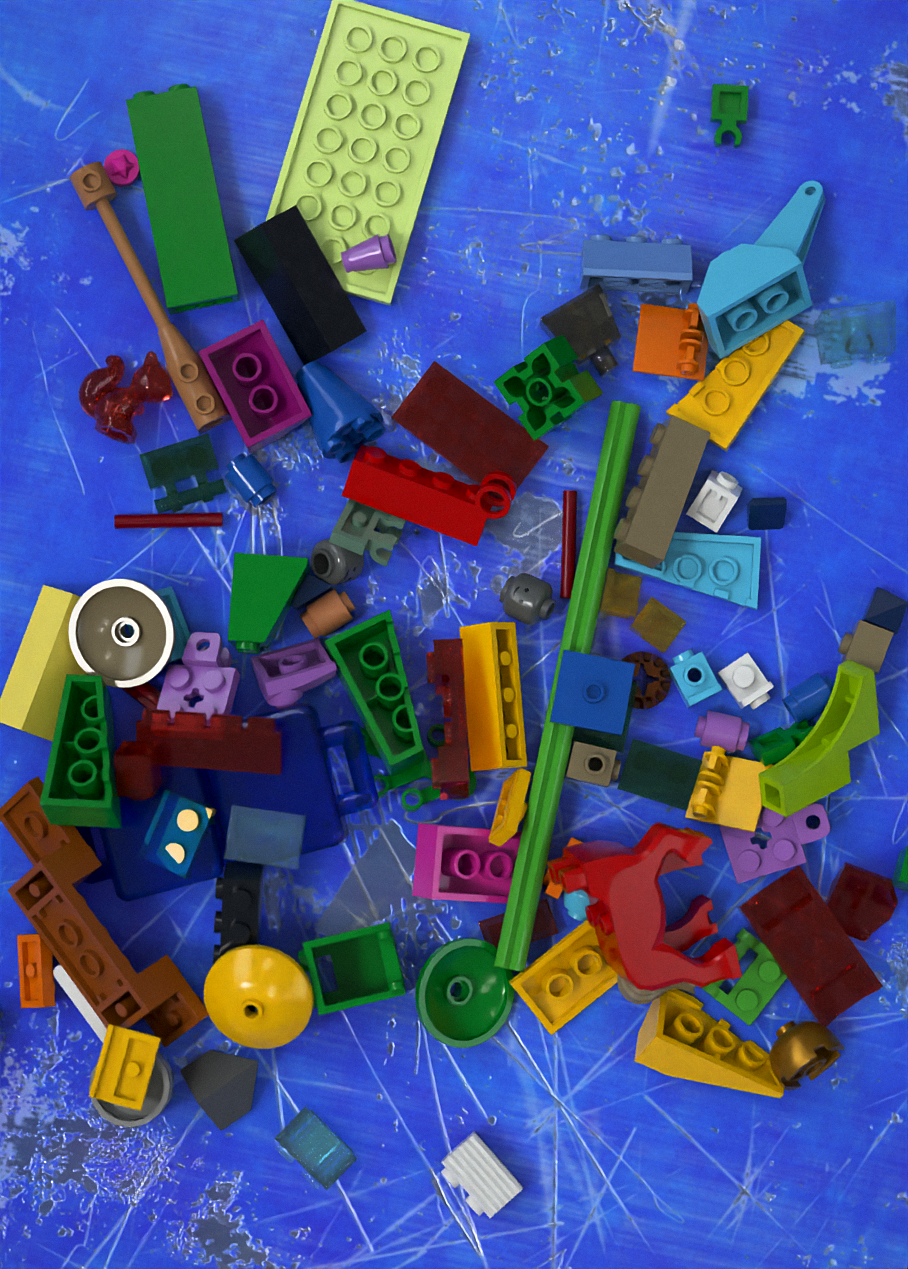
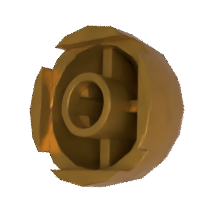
(802, 1052)

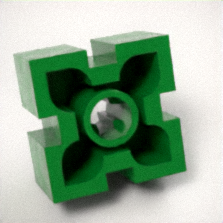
(548, 387)

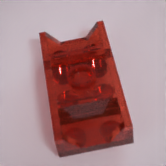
(451, 767)
(809, 946)

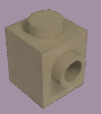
(866, 645)
(592, 764)

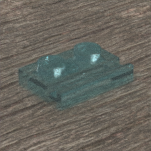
(265, 836)

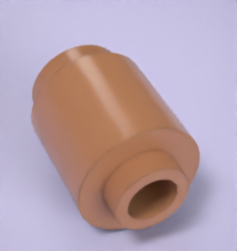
(328, 613)

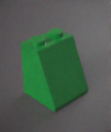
(262, 597)

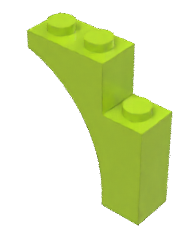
(822, 758)

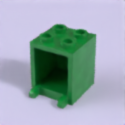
(363, 965)

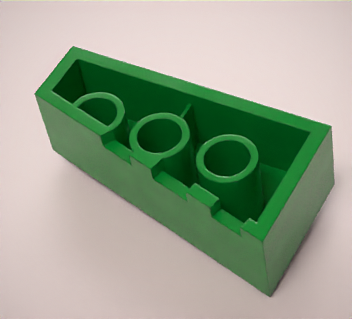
(376, 683)

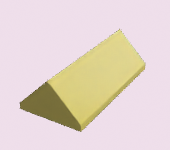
(41, 665)

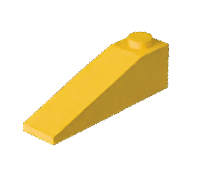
(693, 1046)

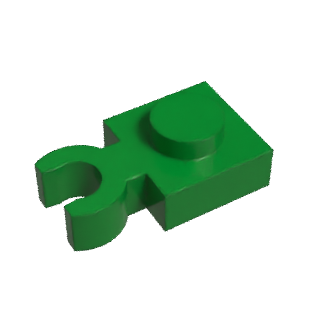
(729, 108)
(779, 743)

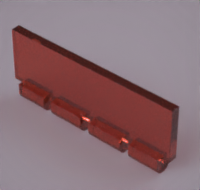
(215, 747)

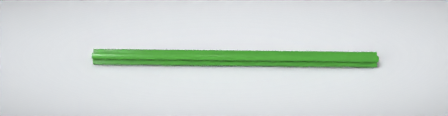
(576, 637)

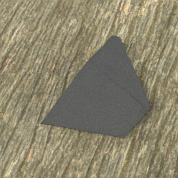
(222, 1085)

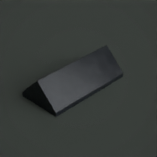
(300, 285)

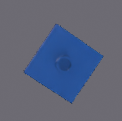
(592, 692)

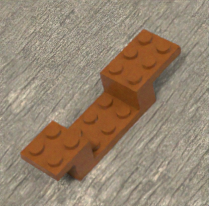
(76, 935)

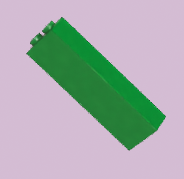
(182, 199)

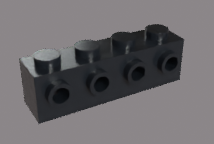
(241, 908)

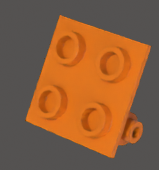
(671, 342)

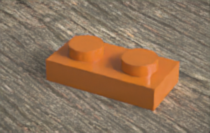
(35, 972)

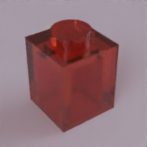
(137, 769)

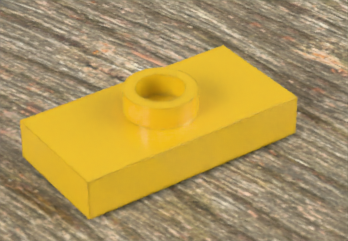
(510, 807)

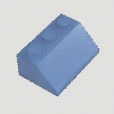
(636, 265)

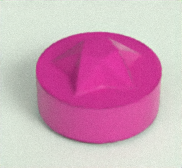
(122, 168)

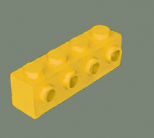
(490, 698)

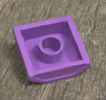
(291, 671)

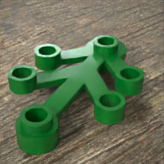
(415, 773)

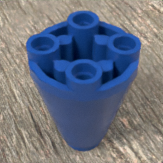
(340, 415)

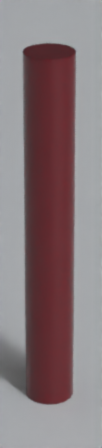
(174, 520)
(568, 549)

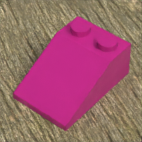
(463, 864)

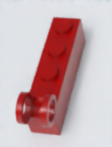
(426, 496)

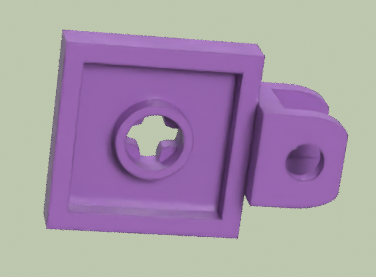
(203, 675)
(782, 850)

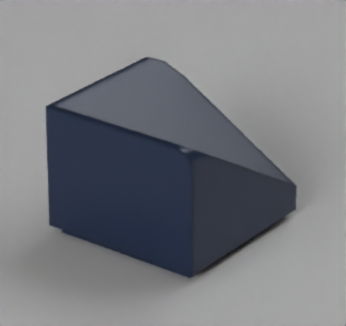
(885, 610)

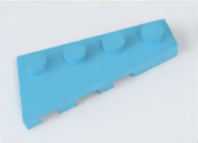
(708, 564)

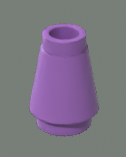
(370, 254)

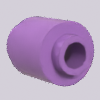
(722, 731)

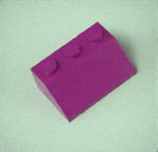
(255, 385)

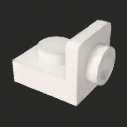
(715, 500)
(746, 682)

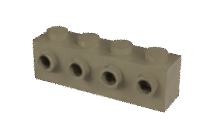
(661, 491)

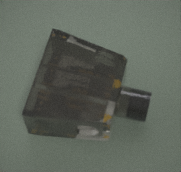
(587, 328)

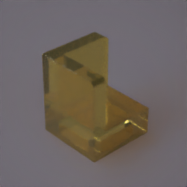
(620, 595)
(657, 625)

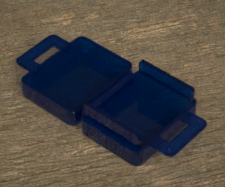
(307, 787)

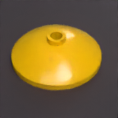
(262, 979)

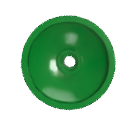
(480, 995)

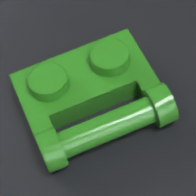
(755, 986)

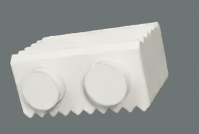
(481, 1175)

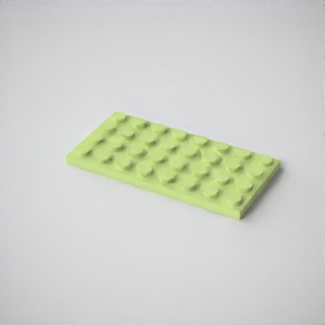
(369, 134)

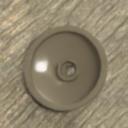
(100, 637)

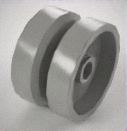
(156, 1099)

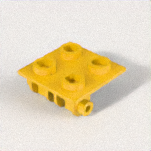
(727, 791)

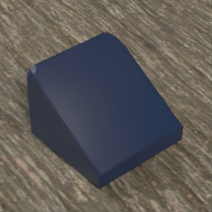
(766, 513)
(309, 591)

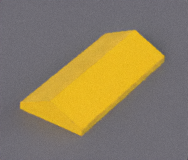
(565, 978)

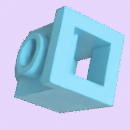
(693, 691)

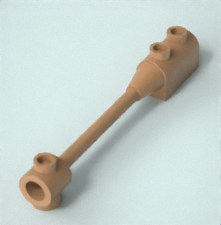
(182, 361)

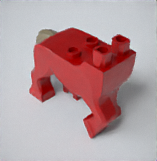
(631, 912)

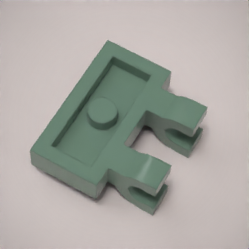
(357, 531)

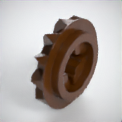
(654, 668)

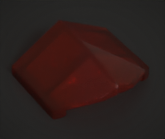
(861, 900)

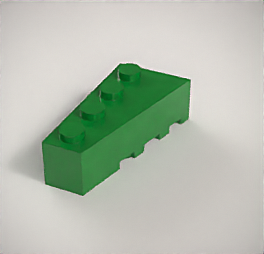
(81, 764)

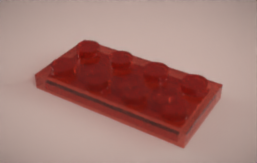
(467, 429)

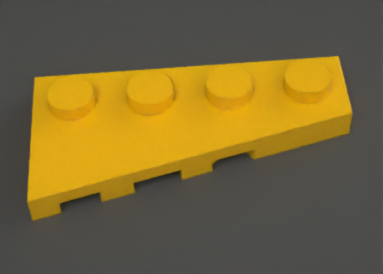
(737, 385)

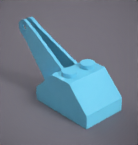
(764, 282)

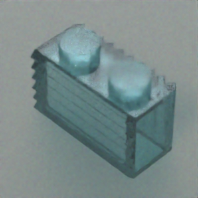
(315, 1148)

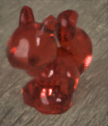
(117, 406)

